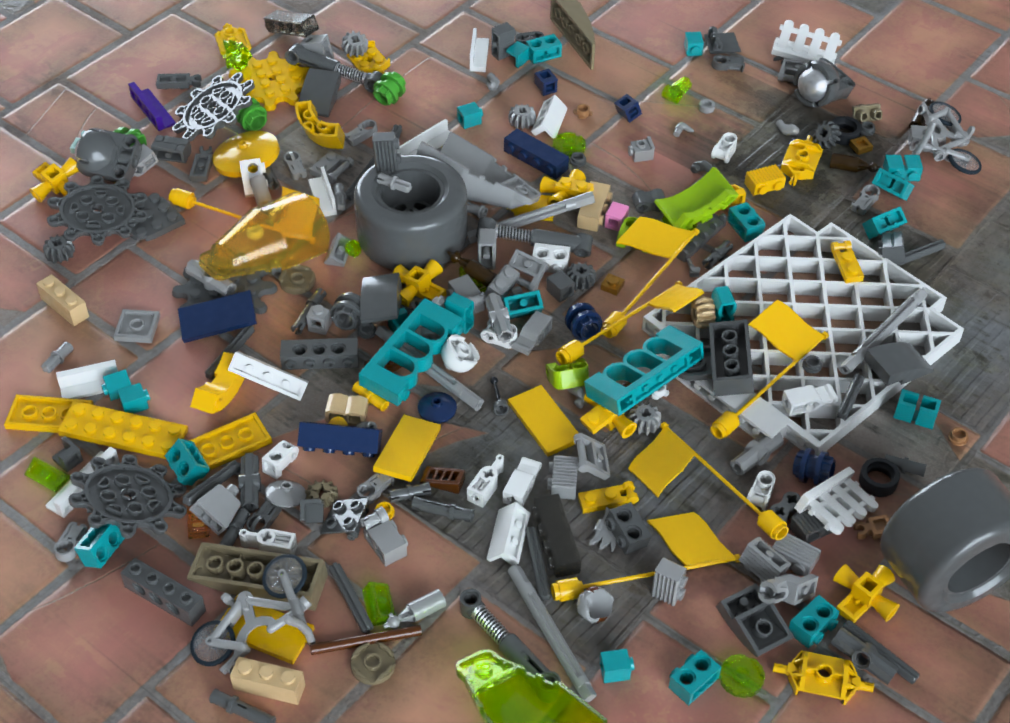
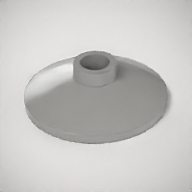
(285, 493)

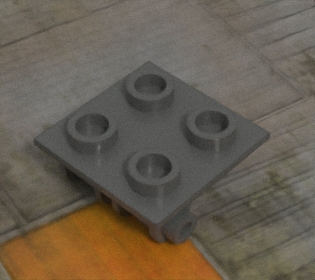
(721, 42)
(346, 517)

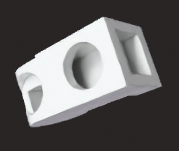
(279, 458)

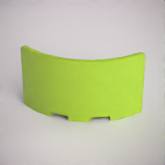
(698, 201)

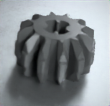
(827, 134)
(58, 249)
(582, 275)

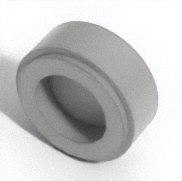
(706, 106)

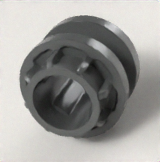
(346, 311)

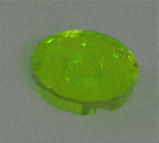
(569, 143)
(742, 676)

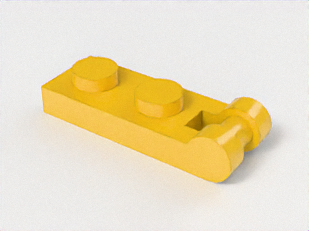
(847, 262)
(608, 497)

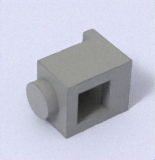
(641, 150)
(318, 314)

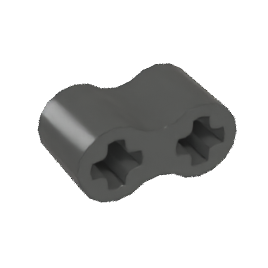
(645, 200)
(785, 508)

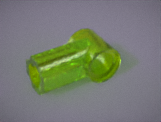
(675, 92)

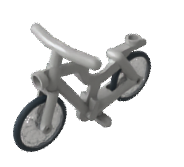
(945, 114)
(281, 579)

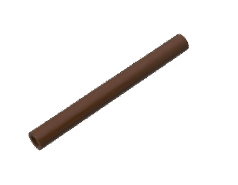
(356, 641)

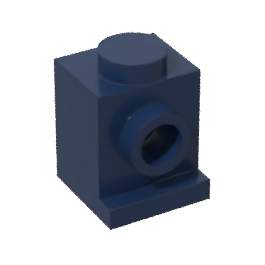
(546, 81)
(628, 108)

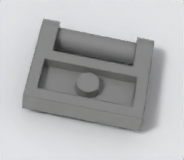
(788, 69)
(331, 162)
(529, 265)
(597, 456)

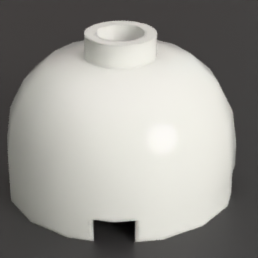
(458, 354)

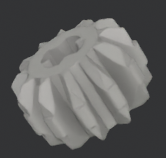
(354, 44)
(522, 116)
(646, 418)

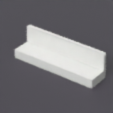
(434, 136)
(268, 375)
(59, 503)

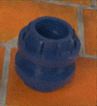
(583, 321)
(814, 467)

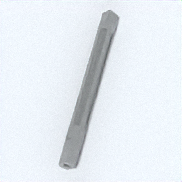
(542, 213)
(883, 330)
(438, 373)
(552, 634)

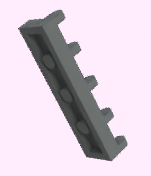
(707, 232)

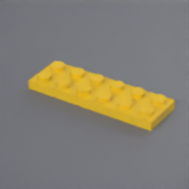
(121, 429)

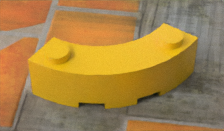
(320, 132)
(218, 394)

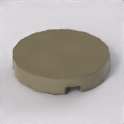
(297, 279)
(373, 663)

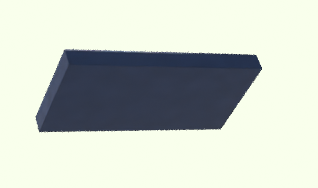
(217, 316)

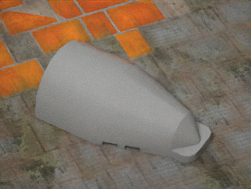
(483, 177)

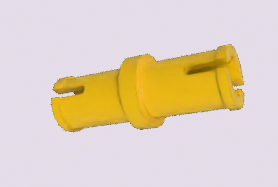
(374, 399)

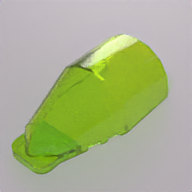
(511, 695)

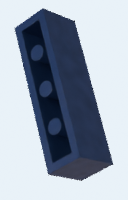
(536, 153)
(339, 437)

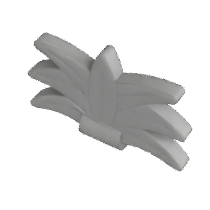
(603, 534)

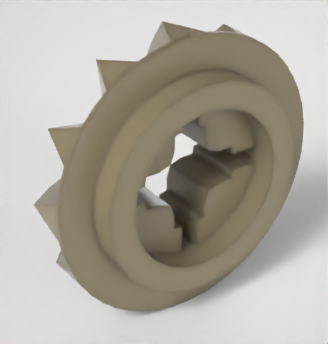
(330, 495)

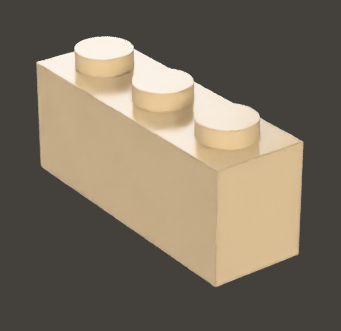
(592, 215)
(62, 300)
(267, 680)

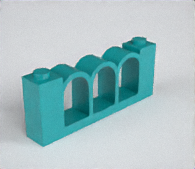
(684, 353)
(395, 387)

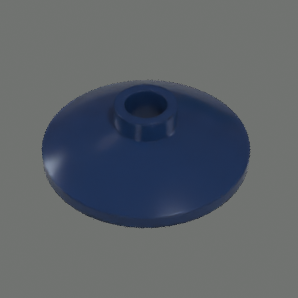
(437, 407)

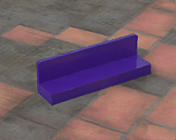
(151, 107)

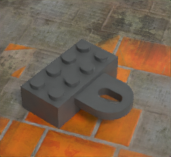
(726, 359)

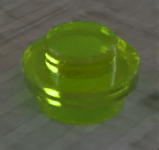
(353, 248)

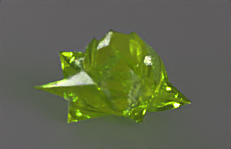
(236, 55)

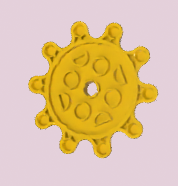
(285, 83)

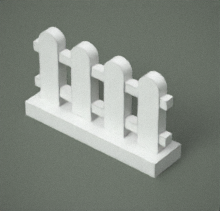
(803, 53)
(838, 487)

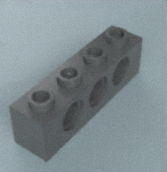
(319, 353)
(163, 592)

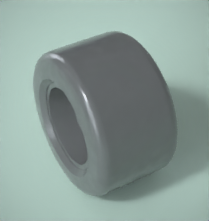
(414, 225)
(952, 540)

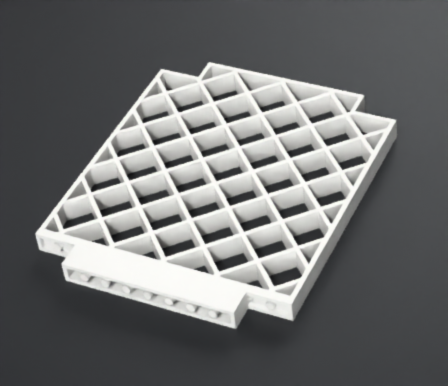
(769, 416)

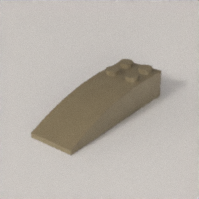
(575, 27)
(242, 569)

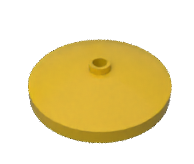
(245, 147)

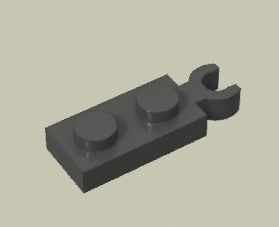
(177, 81)
(201, 165)

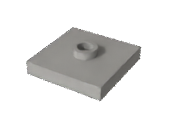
(137, 326)

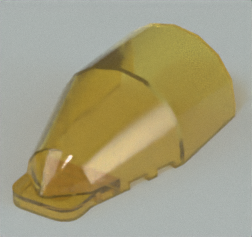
(268, 238)

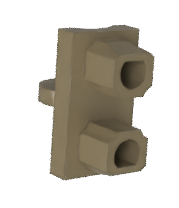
(867, 112)

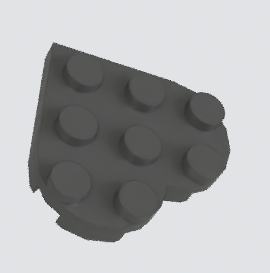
(160, 220)

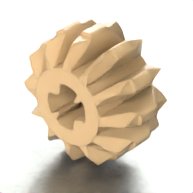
(703, 312)

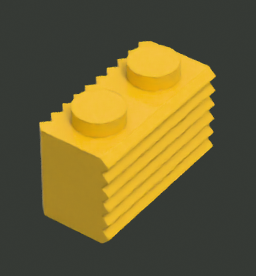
(765, 180)

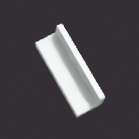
(478, 53)
(550, 117)
(321, 189)
(84, 380)
(509, 534)

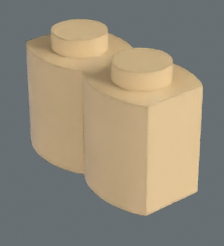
(351, 408)

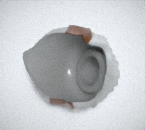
(595, 604)

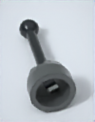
(499, 402)

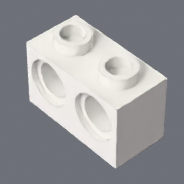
(246, 175)
(555, 255)

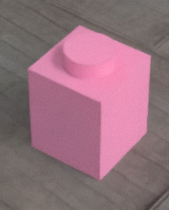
(616, 215)

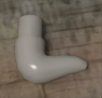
(681, 126)

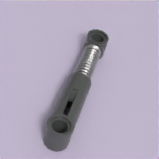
(300, 55)
(580, 244)
(508, 644)

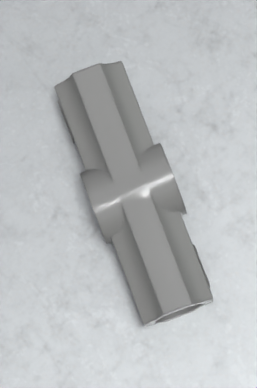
(223, 287)
(499, 317)
(756, 453)

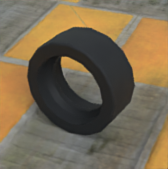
(851, 124)
(881, 465)

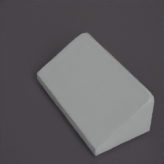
(336, 254)

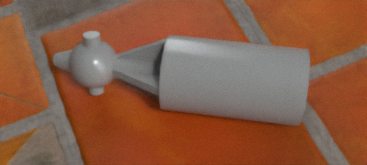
(260, 189)
(417, 609)

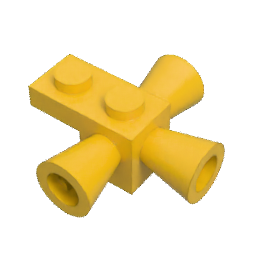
(52, 178)
(566, 186)
(419, 282)
(600, 417)
(865, 593)

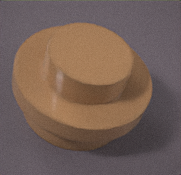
(958, 436)

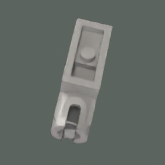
(788, 589)

